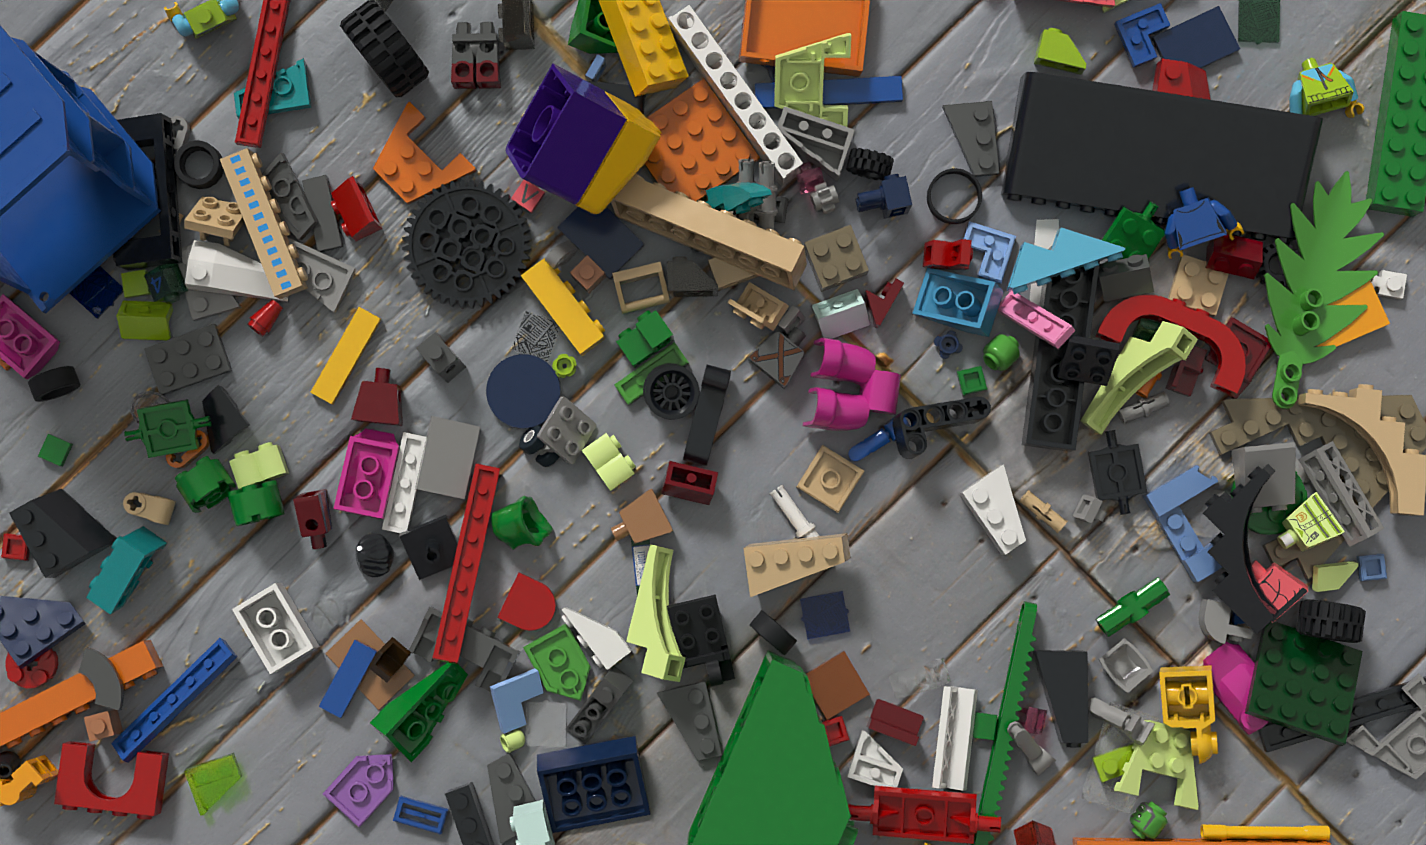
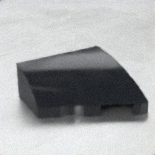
(224, 418)

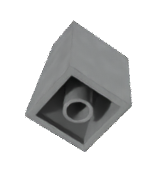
(1281, 485)

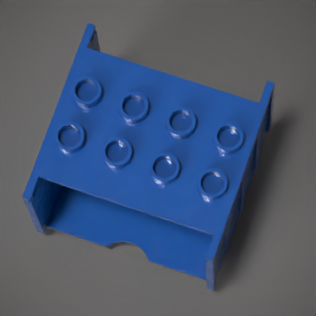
(67, 178)

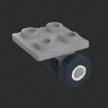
(560, 436)

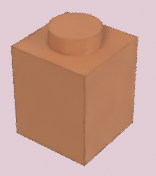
(588, 274)
(103, 725)

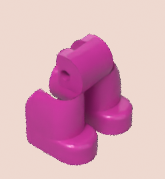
(856, 365)

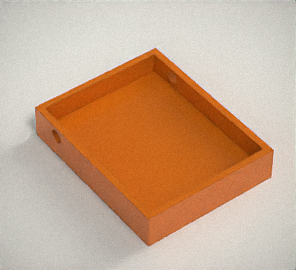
(786, 25)

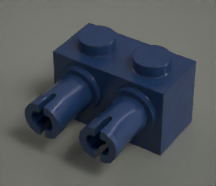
(891, 197)

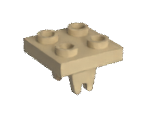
(215, 218)

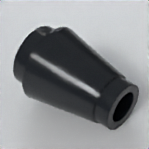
(9, 760)

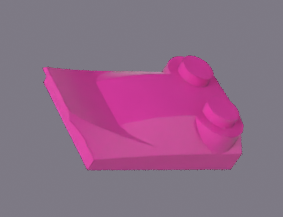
(23, 341)
(367, 474)
(1231, 683)

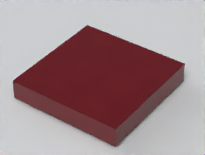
(1254, 346)

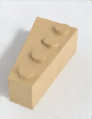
(786, 561)

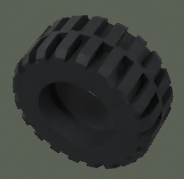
(384, 48)

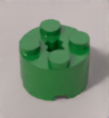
(204, 484)
(256, 503)

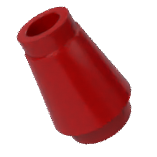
(264, 318)

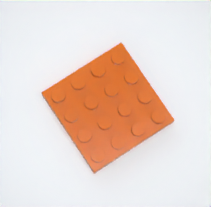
(696, 143)

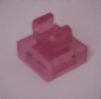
(809, 178)
(1035, 720)

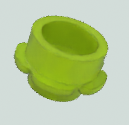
(564, 359)

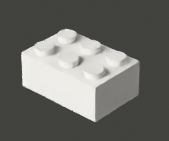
(275, 628)

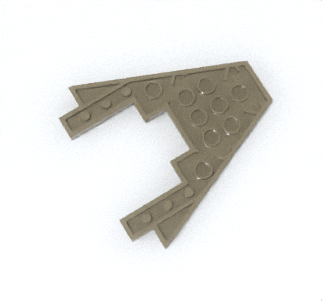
(1261, 416)

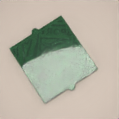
(1259, 21)

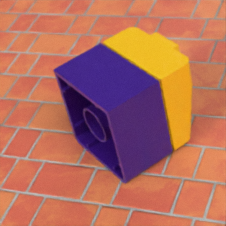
(580, 141)

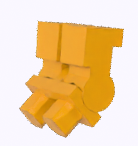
(24, 781)

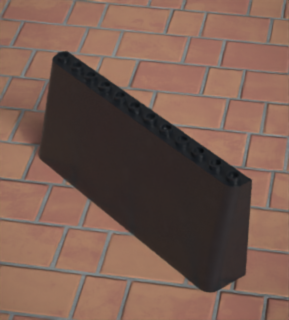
(1135, 146)

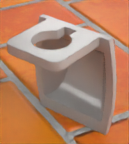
(1126, 665)

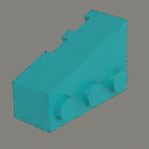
(123, 569)

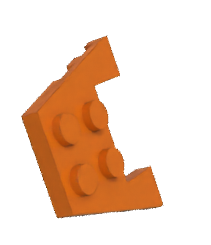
(409, 168)

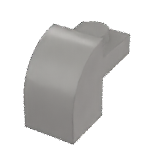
(1215, 625)

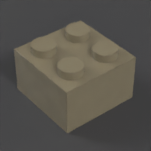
(836, 258)

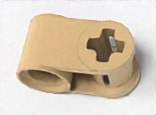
(153, 507)

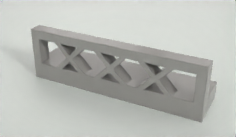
(1338, 495)

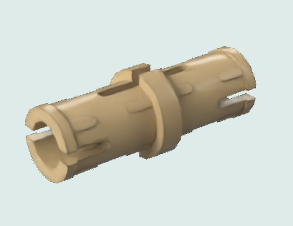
(1043, 511)

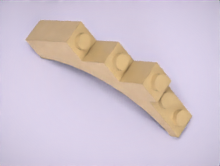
(1403, 469)

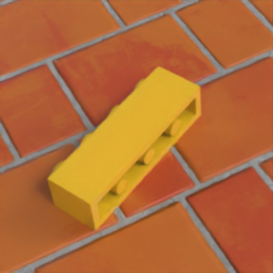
(563, 307)

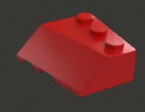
(1180, 79)

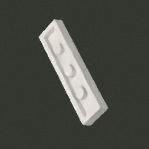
(403, 490)

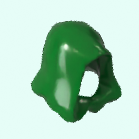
(520, 524)

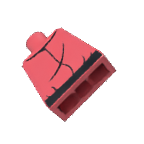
(1279, 586)

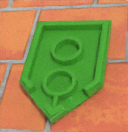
(560, 662)

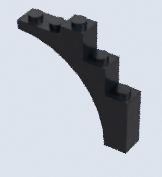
(1239, 587)

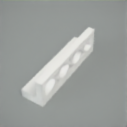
(955, 738)

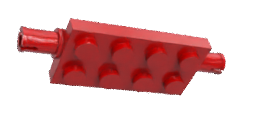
(924, 815)

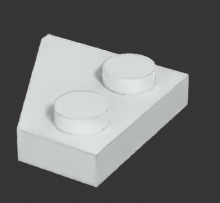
(873, 764)

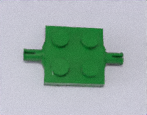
(1135, 232)
(167, 428)

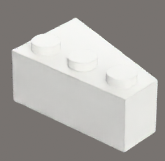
(995, 509)

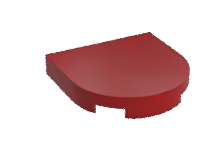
(528, 604)

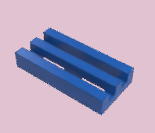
(441, 820)

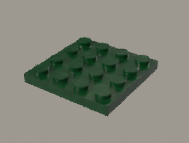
(1304, 683)

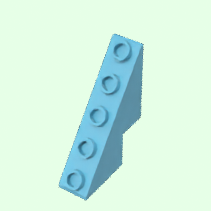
(1067, 253)

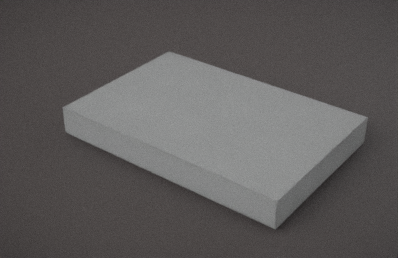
(447, 457)

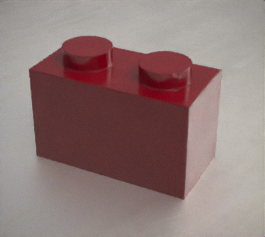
(1236, 257)
(689, 483)

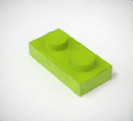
(1110, 764)

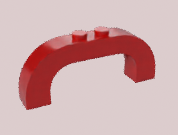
(1207, 329)

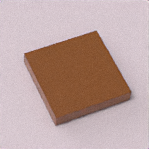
(836, 685)

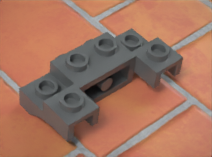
(477, 647)

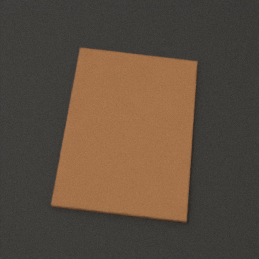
(372, 686)

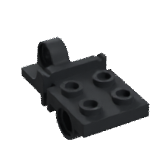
(701, 636)

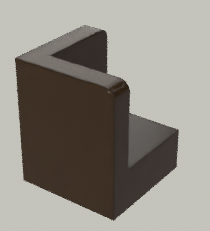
(389, 659)

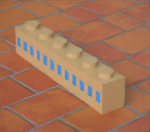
(264, 223)

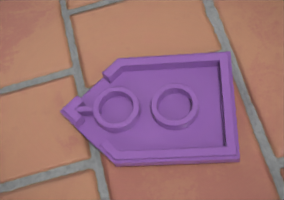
(362, 786)

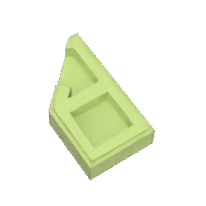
(1332, 575)

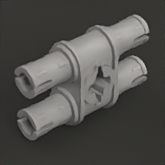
(767, 210)

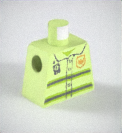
(1310, 525)

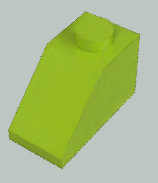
(1059, 52)

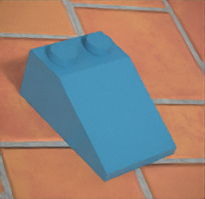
(959, 301)

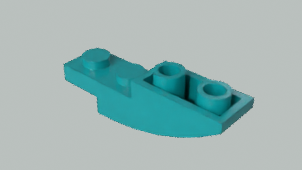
(737, 196)

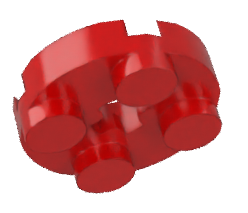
(38, 676)

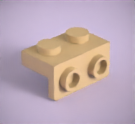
(760, 306)

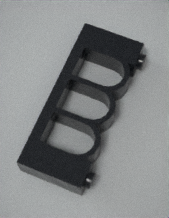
(166, 248)

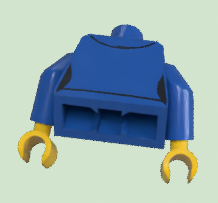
(1198, 222)

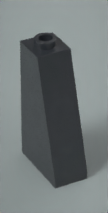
(1066, 691)

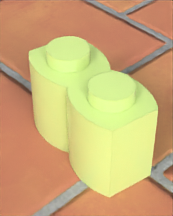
(609, 462)
(259, 466)

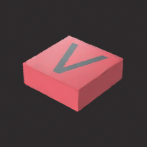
(528, 196)

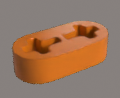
(190, 455)

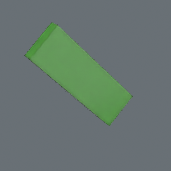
(632, 385)

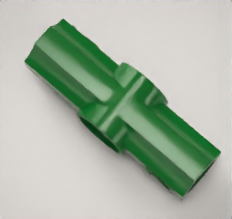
(1132, 607)

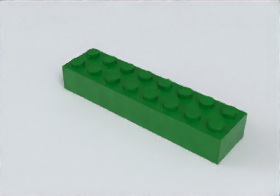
(1399, 147)

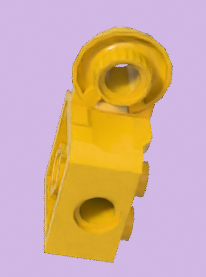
(1190, 703)

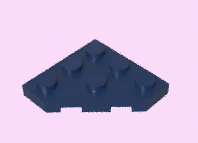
(35, 626)

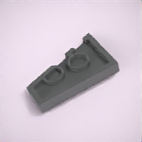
(507, 790)

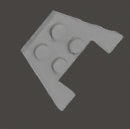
(1406, 744)

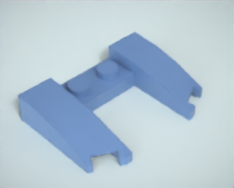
(1164, 505)

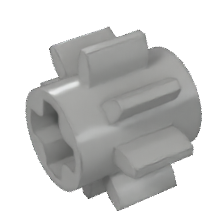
(824, 198)

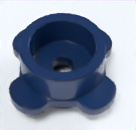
(955, 346)

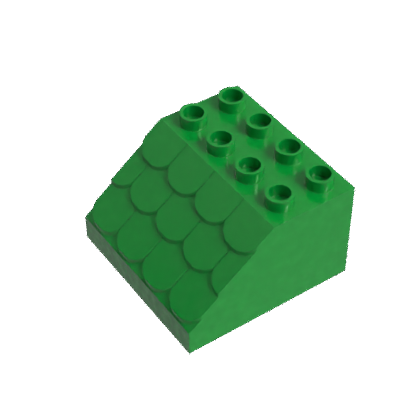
(776, 771)

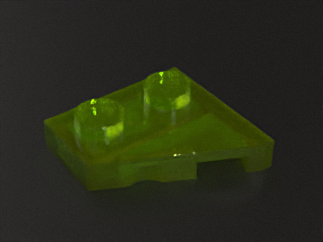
(212, 780)

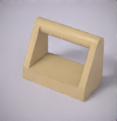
(637, 274)

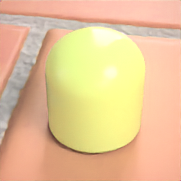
(512, 740)

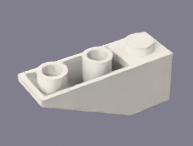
(604, 641)

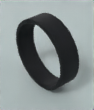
(972, 178)

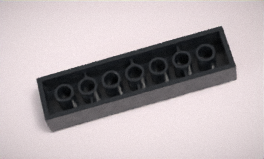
(1055, 402)

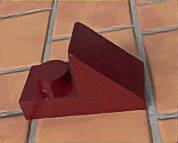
(879, 307)

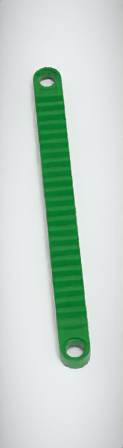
(1006, 716)

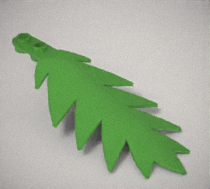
(1304, 315)

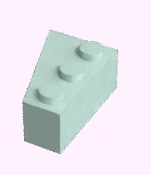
(532, 824)

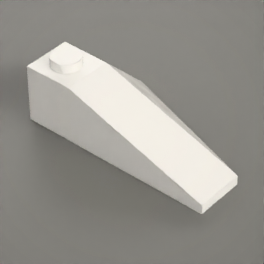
(225, 271)

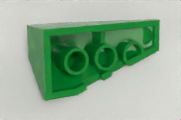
(590, 30)
(413, 715)

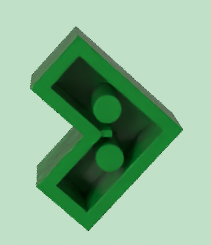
(646, 339)

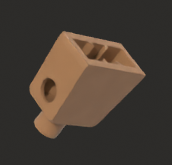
(642, 519)

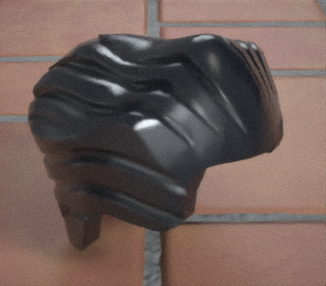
(374, 555)

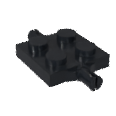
(1117, 472)

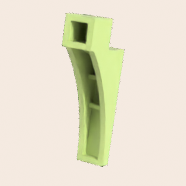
(1134, 367)
(650, 619)

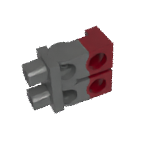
(477, 48)

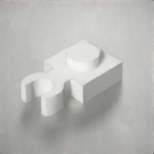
(1390, 284)

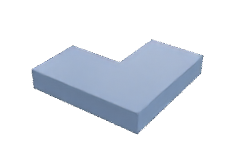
(996, 249)
(509, 695)

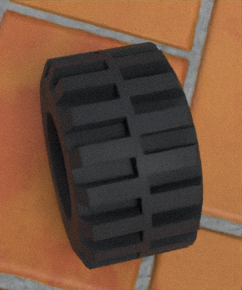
(1331, 621)

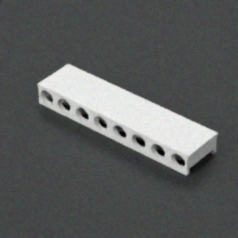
(734, 94)

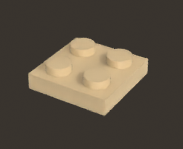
(1198, 285)

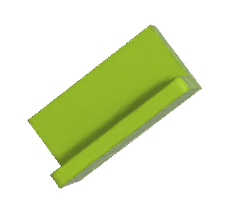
(144, 320)

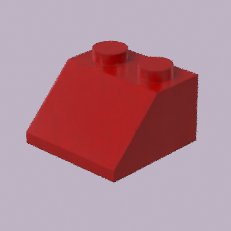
(355, 209)

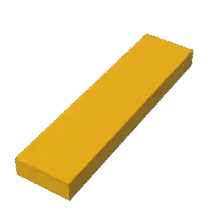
(346, 355)

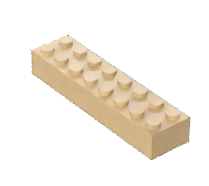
(711, 231)

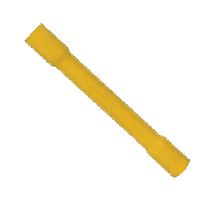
(1223, 832)

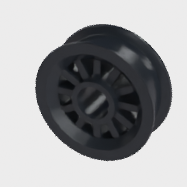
(688, 404)

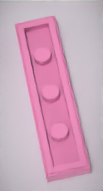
(1035, 319)

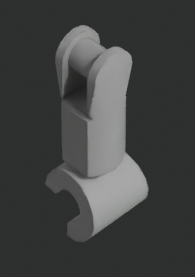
(1134, 726)
(1035, 755)

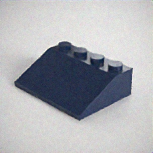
(593, 784)

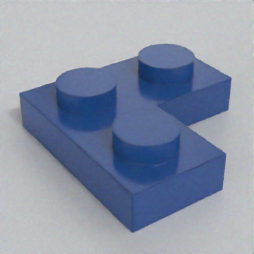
(1135, 33)

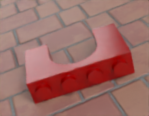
(77, 789)

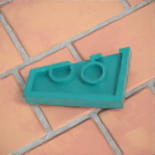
(288, 93)

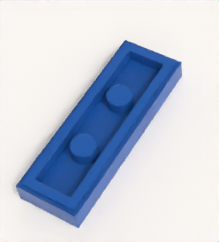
(348, 678)

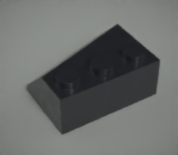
(60, 532)

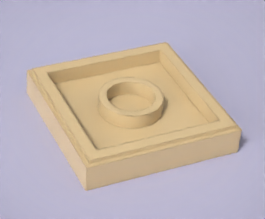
(830, 479)

